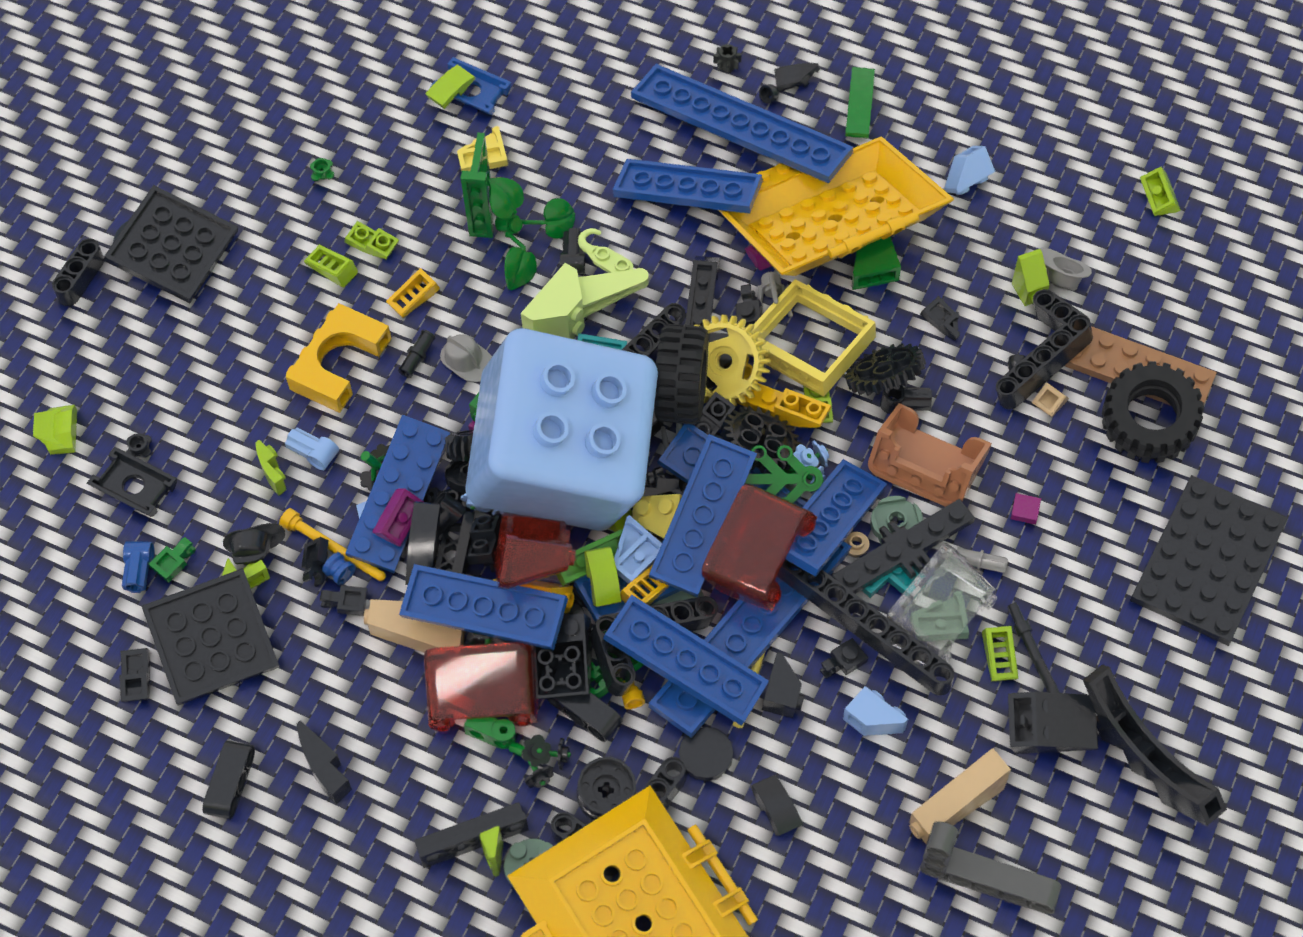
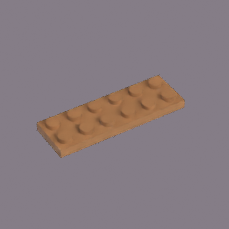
(1112, 354)

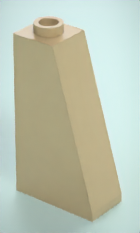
(386, 623)
(962, 795)

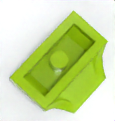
(57, 429)

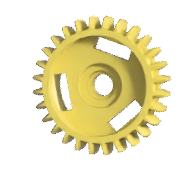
(737, 345)

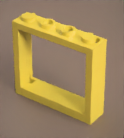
(829, 308)

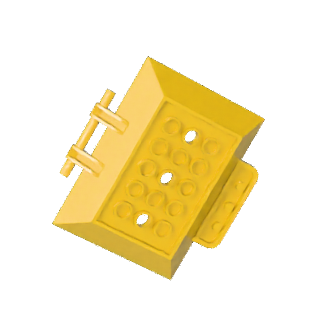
(810, 222)
(657, 880)

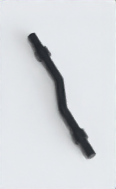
(1024, 630)

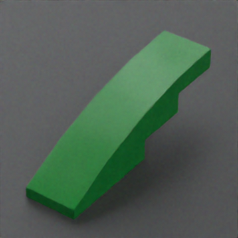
(860, 102)

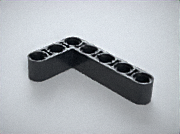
(1070, 337)
(622, 665)
(659, 782)

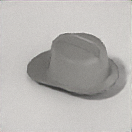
(1064, 271)
(465, 357)

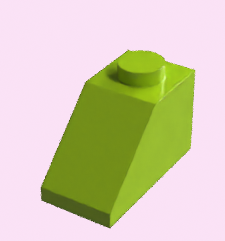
(1030, 276)

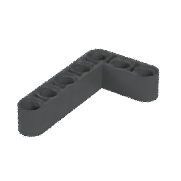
(985, 874)

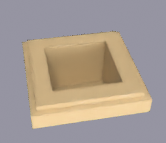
(1049, 399)

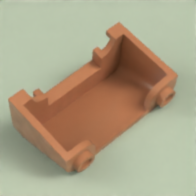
(923, 461)

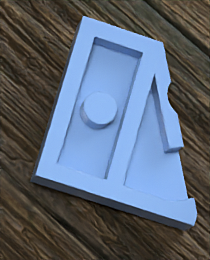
(635, 550)

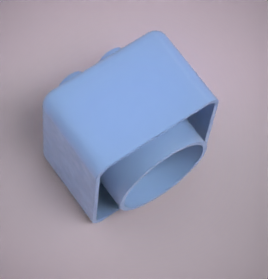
(562, 430)

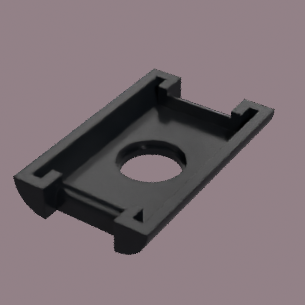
(125, 467)

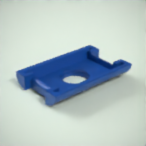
(490, 87)

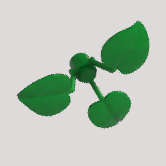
(504, 199)

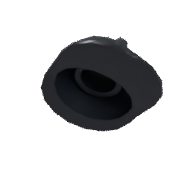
(253, 543)

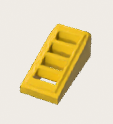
(412, 283)
(635, 585)

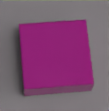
(1025, 508)

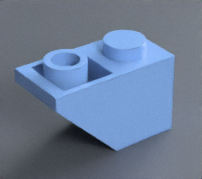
(967, 169)
(873, 715)

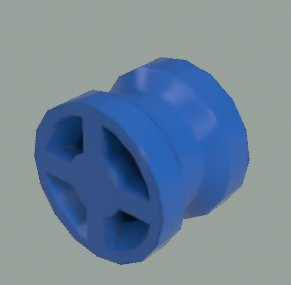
(339, 568)

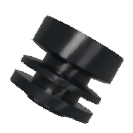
(603, 773)

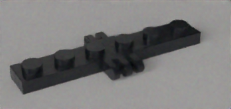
(905, 547)

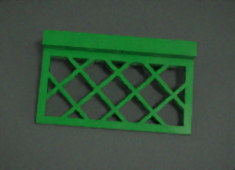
(476, 192)

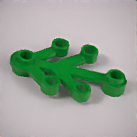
(779, 478)

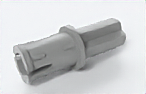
(984, 560)

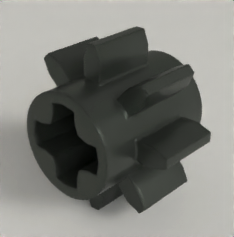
(727, 58)

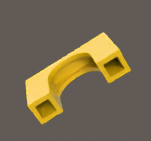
(341, 328)

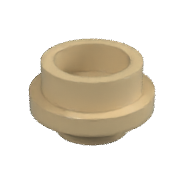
(857, 550)

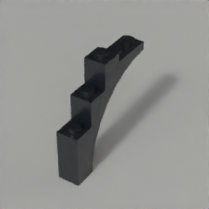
(1146, 756)

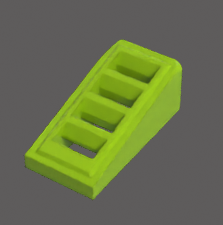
(341, 275)
(1006, 633)

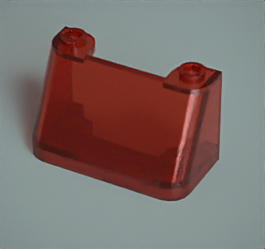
(755, 546)
(531, 550)
(480, 684)

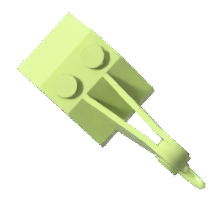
(569, 298)

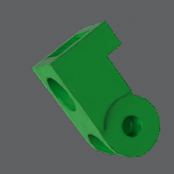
(491, 731)

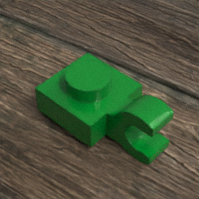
(171, 562)

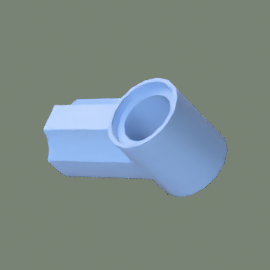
(317, 451)

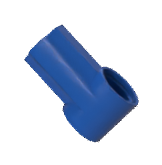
(136, 558)

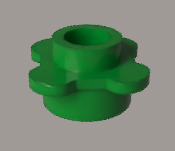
(319, 165)

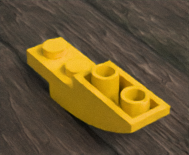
(789, 406)

